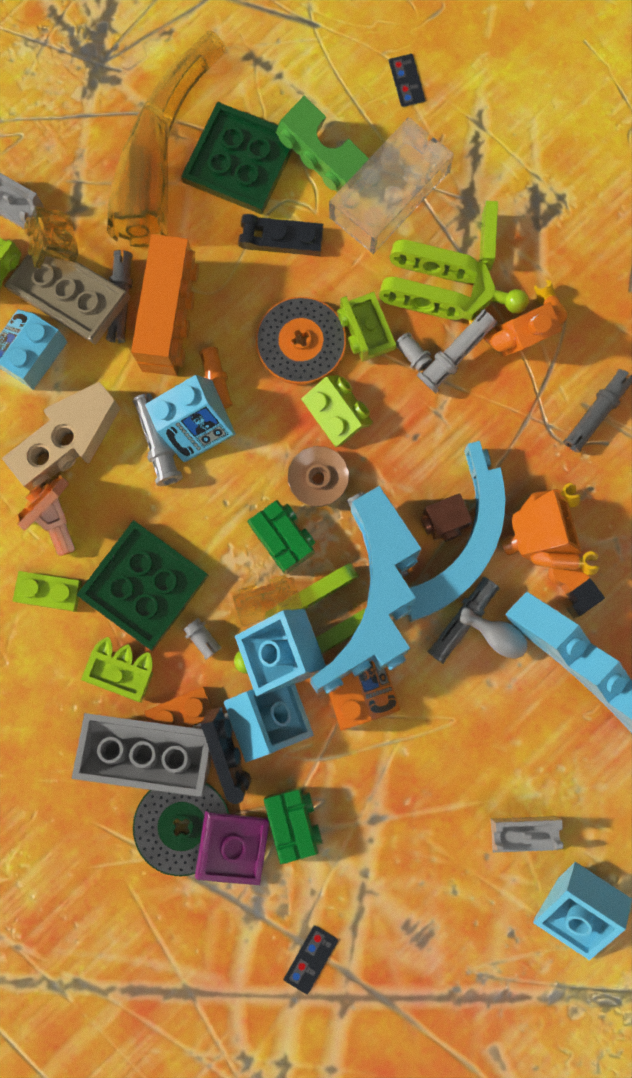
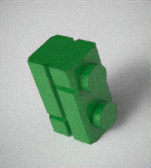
(281, 536)
(292, 825)

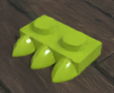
(117, 672)

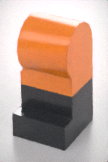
(578, 588)

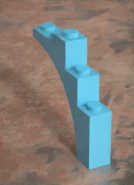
(389, 596)
(573, 650)

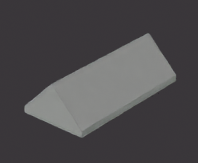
(142, 755)

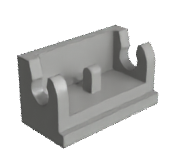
(16, 201)
(526, 834)

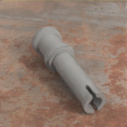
(447, 362)
(160, 453)

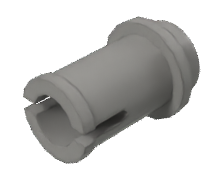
(413, 352)
(201, 637)

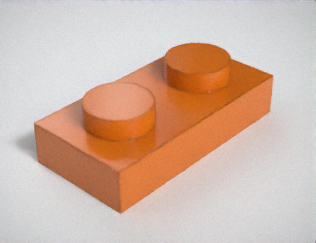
(183, 710)

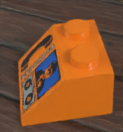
(364, 698)

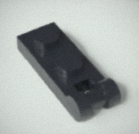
(281, 235)
(225, 756)

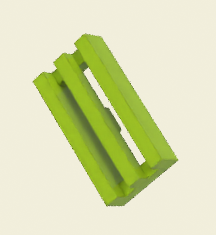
(488, 234)

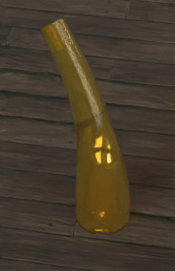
(141, 176)

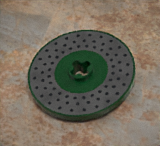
(155, 827)

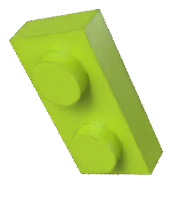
(47, 591)

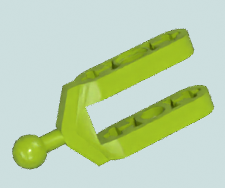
(450, 266)
(316, 593)

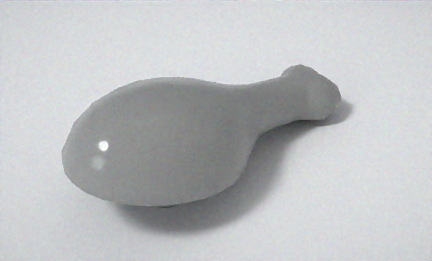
(500, 635)

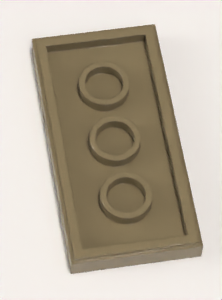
(69, 295)

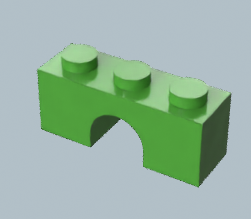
(299, 131)

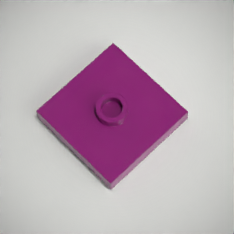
(232, 848)

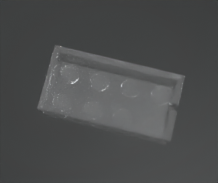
(390, 185)

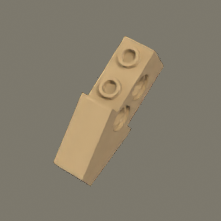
(84, 415)

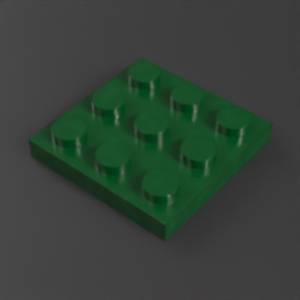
(237, 158)
(142, 585)

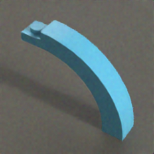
(483, 540)

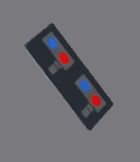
(406, 80)
(310, 959)

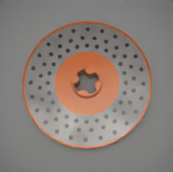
(308, 319)

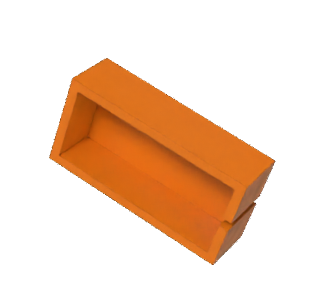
(165, 305)

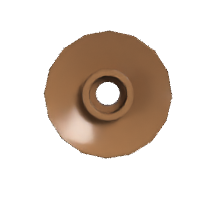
(318, 461)

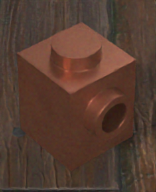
(446, 518)

